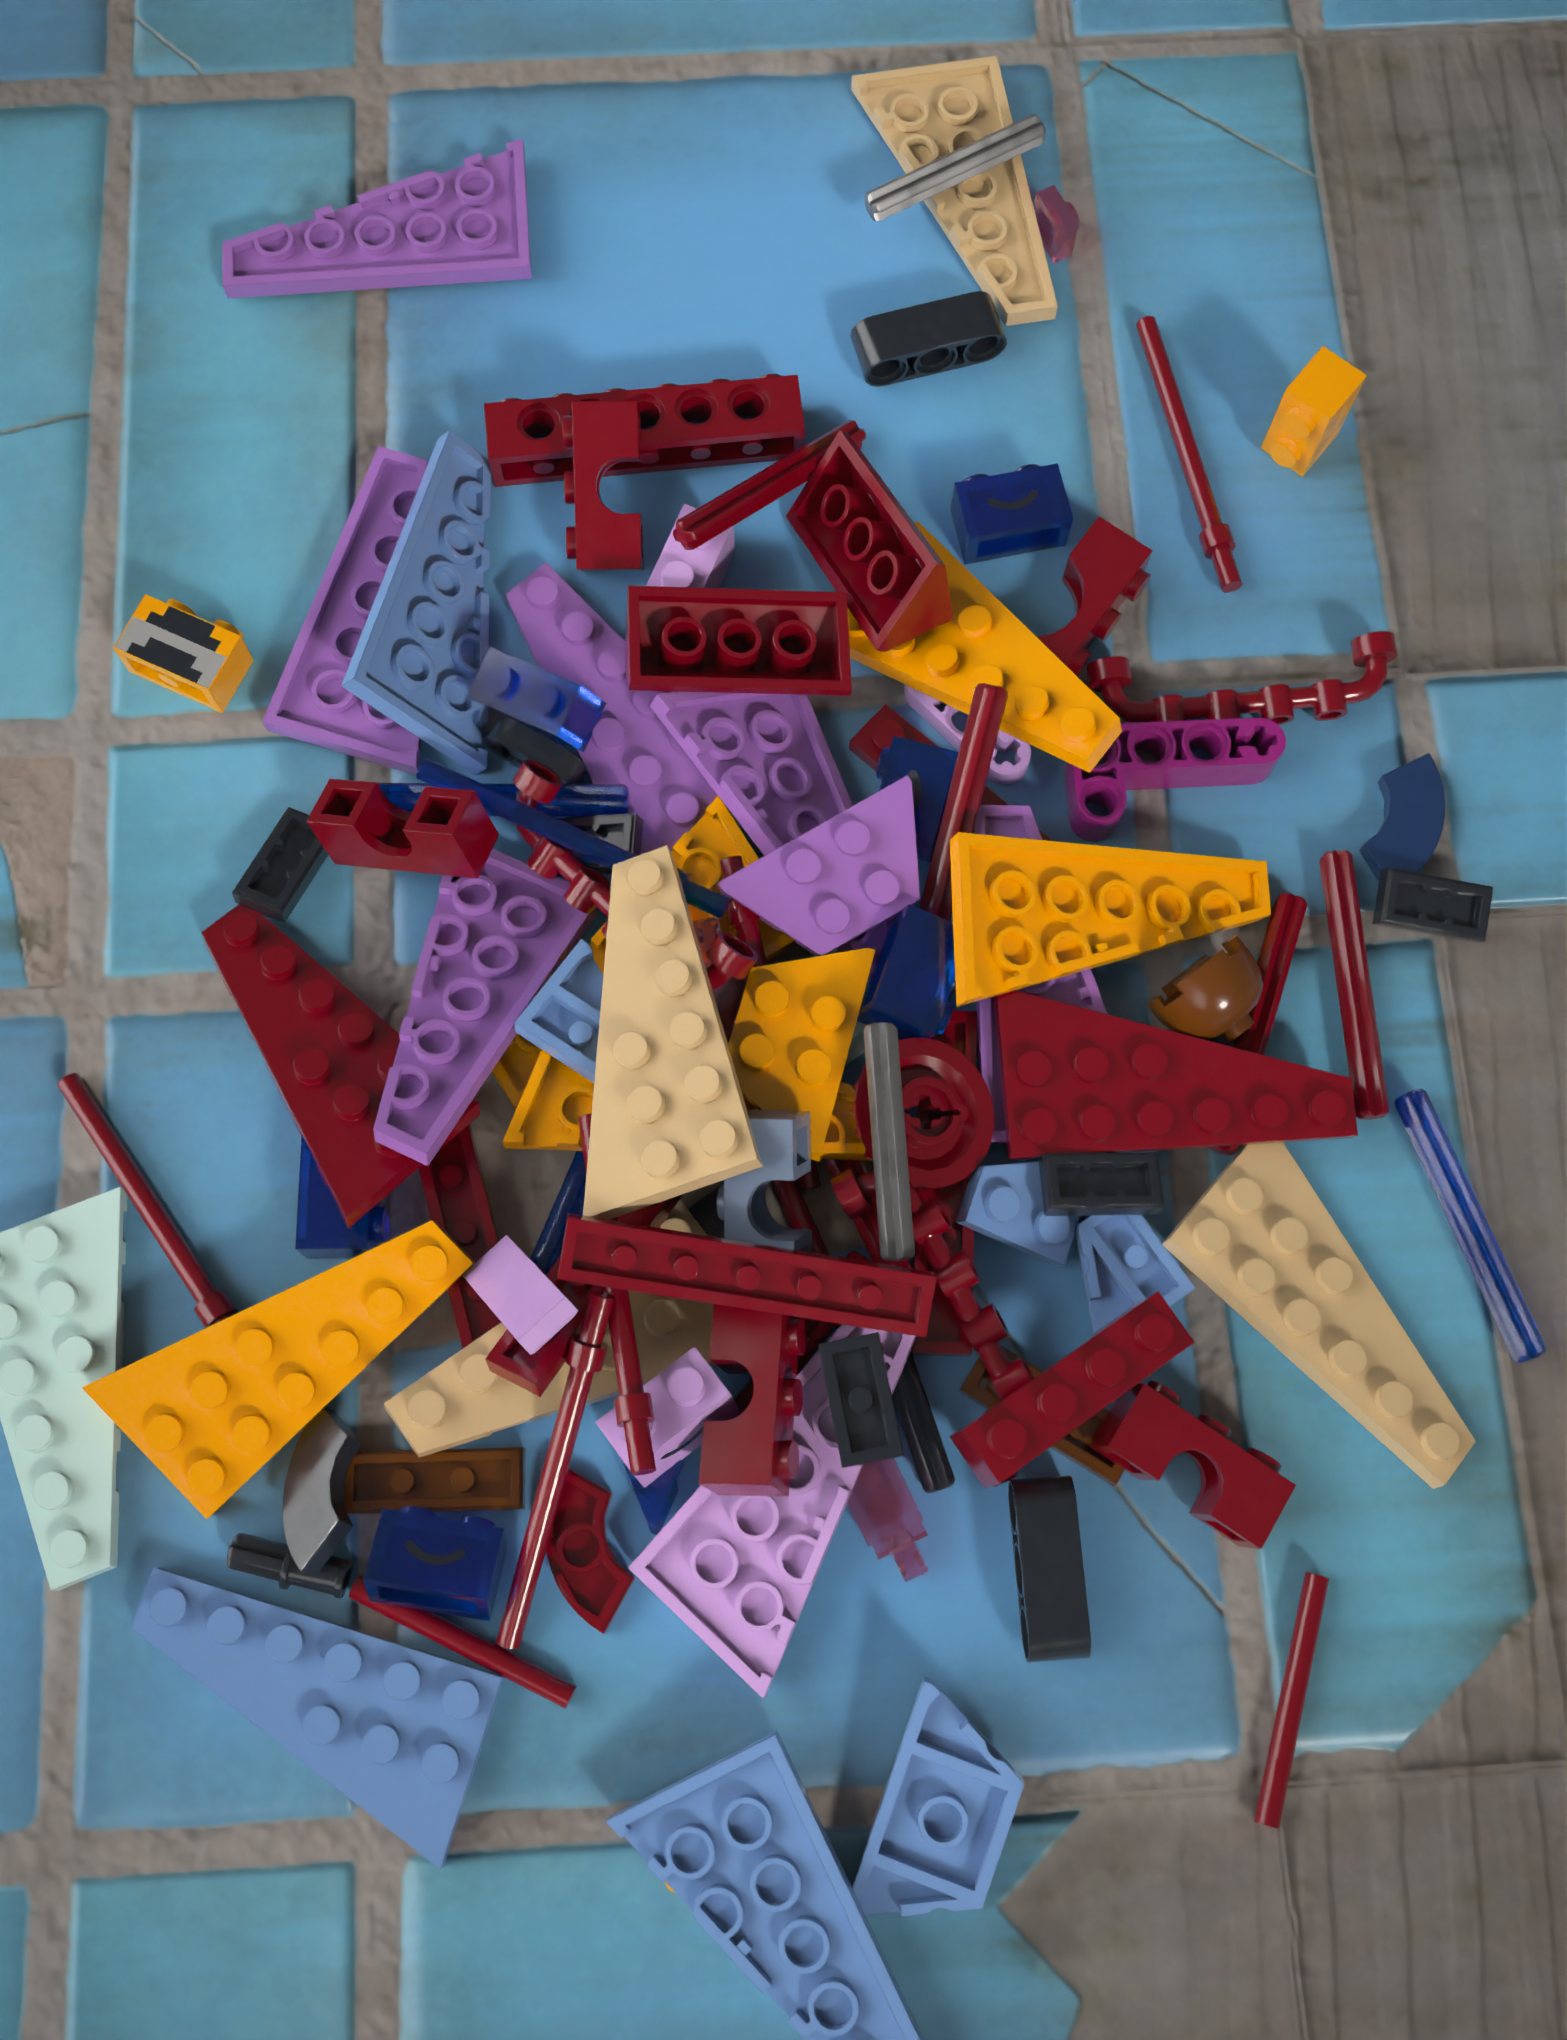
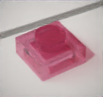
(1056, 222)

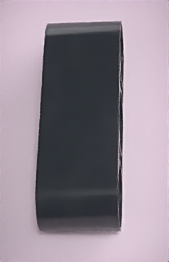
(928, 338)
(1049, 1569)

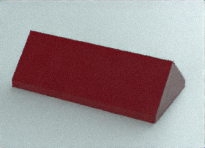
(870, 548)
(737, 641)

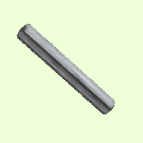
(954, 167)
(889, 1142)

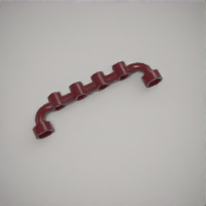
(1273, 702)
(591, 889)
(954, 1275)

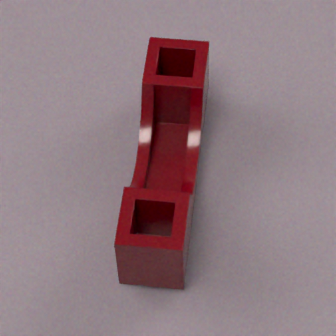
(1099, 576)
(1071, 1390)

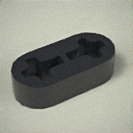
(518, 742)

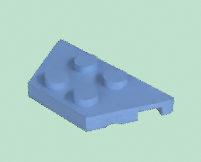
(938, 1815)

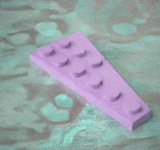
(747, 1563)

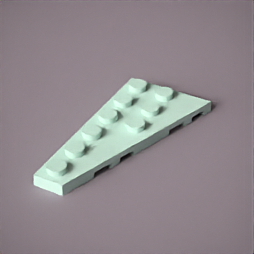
(55, 1337)

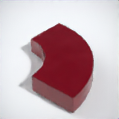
(581, 1555)

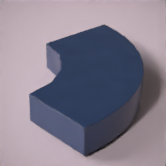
(1411, 818)

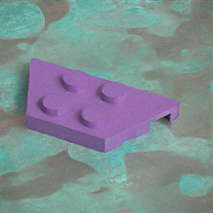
(837, 874)

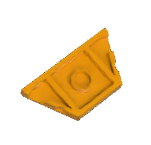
(798, 1034)

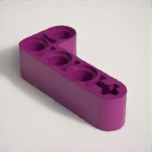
(1240, 753)

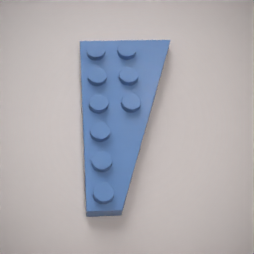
(432, 611)
(356, 1708)
(771, 1892)

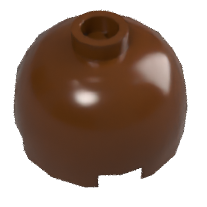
(1212, 995)

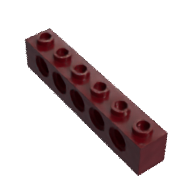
(665, 446)

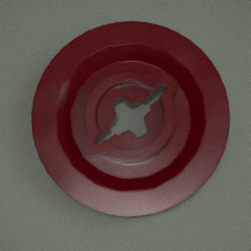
(947, 1085)

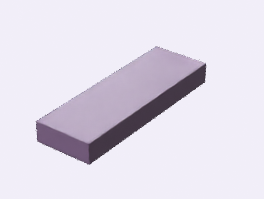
(520, 1295)

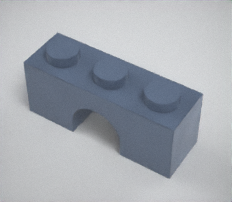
(785, 1155)

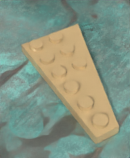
(989, 216)
(664, 1075)
(1294, 1278)
(469, 1402)

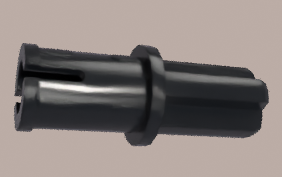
(275, 1562)

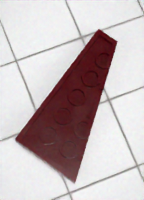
(321, 1052)
(1126, 1087)

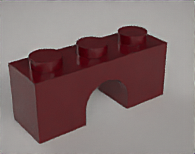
(600, 437)
(441, 835)
(757, 1447)
(1238, 1489)

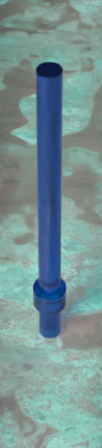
(561, 832)

